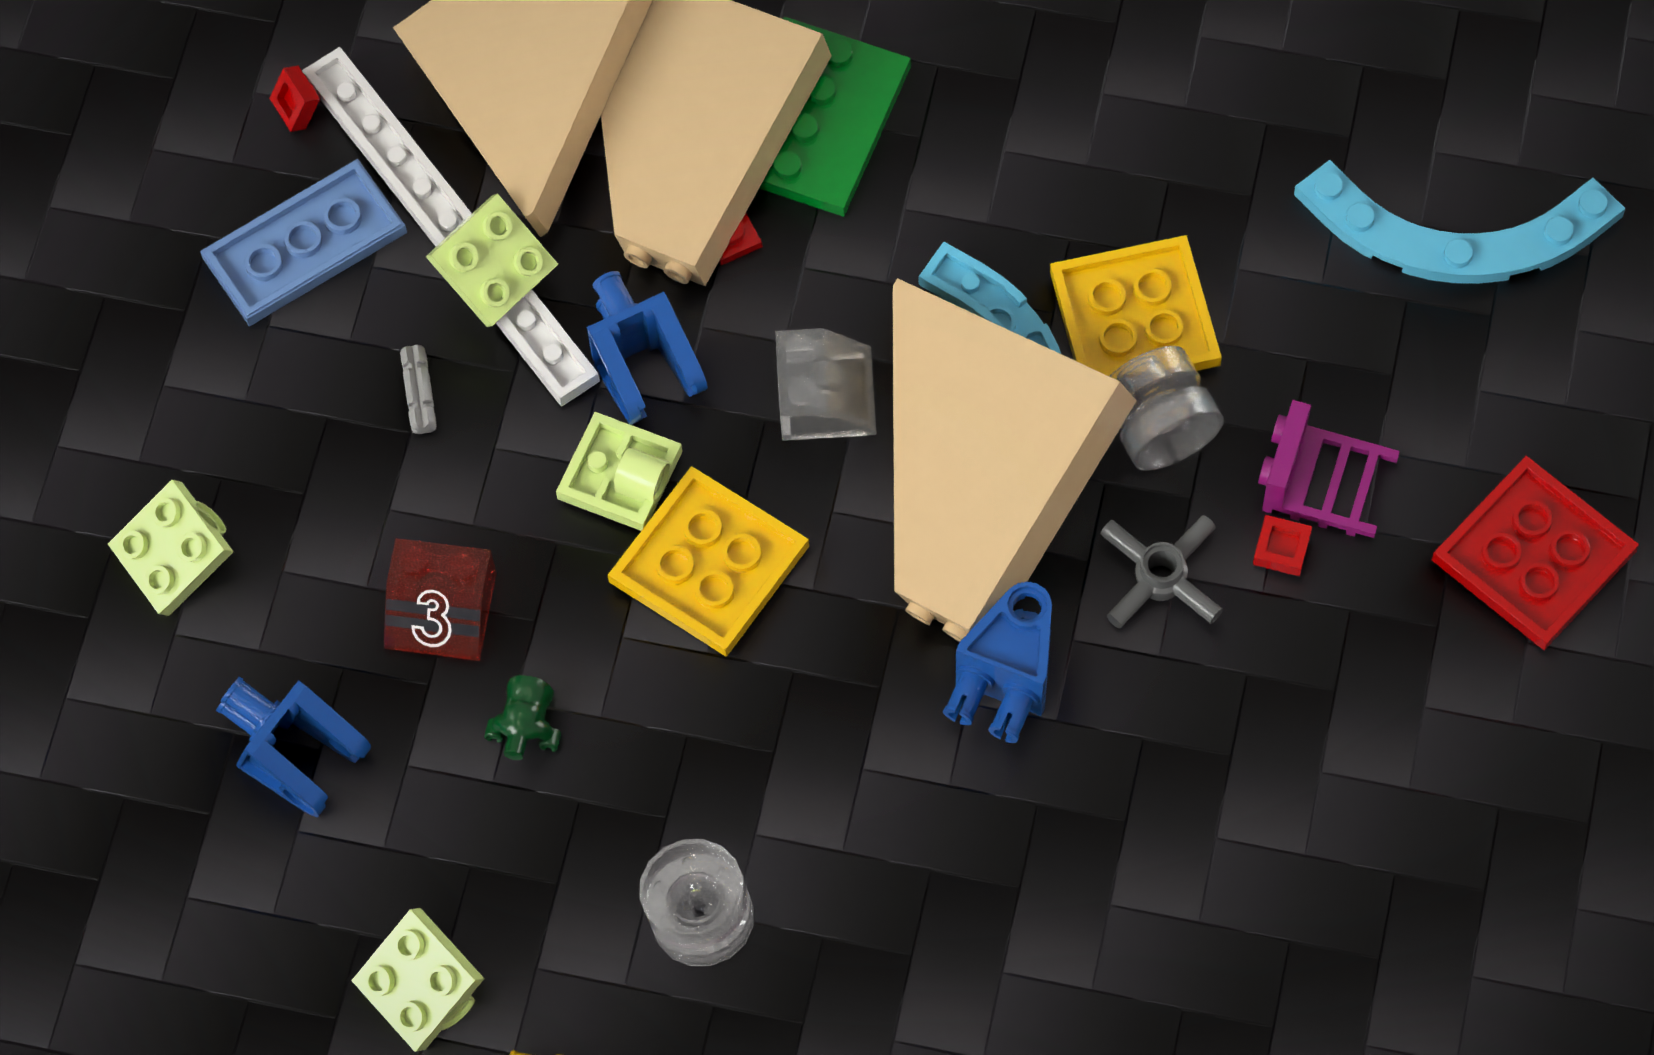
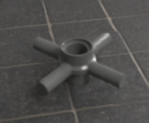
(1161, 587)

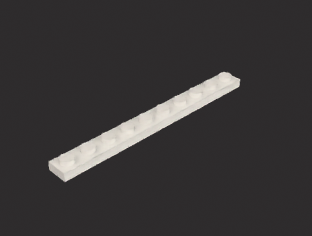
(439, 212)

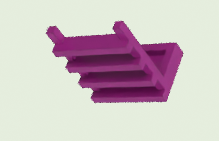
(1292, 469)

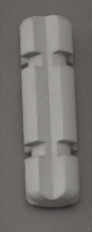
(418, 389)

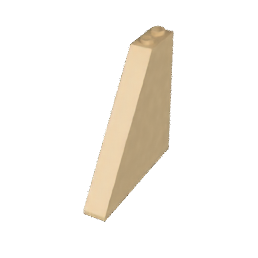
(526, 82)
(700, 126)
(984, 454)

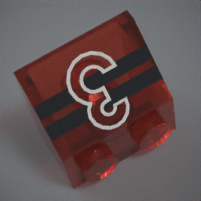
(438, 599)

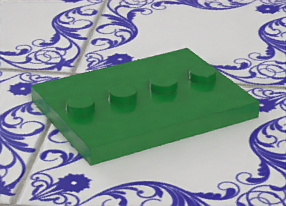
(838, 124)

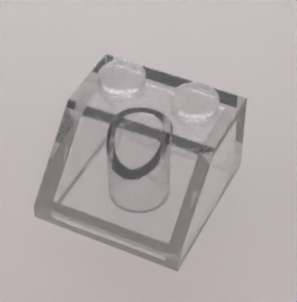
(824, 385)

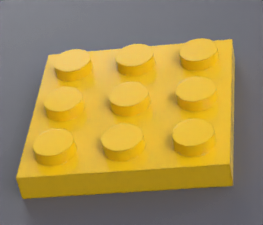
(1134, 303)
(708, 561)

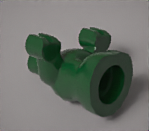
(524, 717)

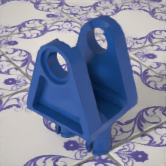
(631, 329)
(1006, 661)
(306, 711)

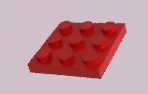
(1535, 552)

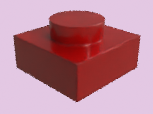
(294, 98)
(1282, 545)

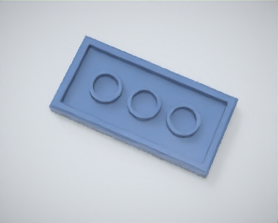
(303, 242)

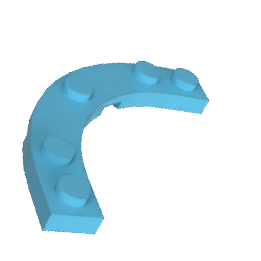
(1451, 255)
(983, 292)

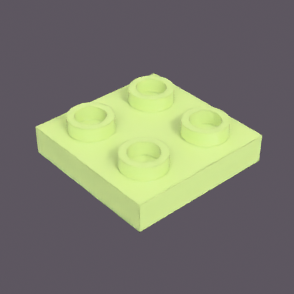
(492, 260)
(619, 471)
(171, 547)
(419, 980)

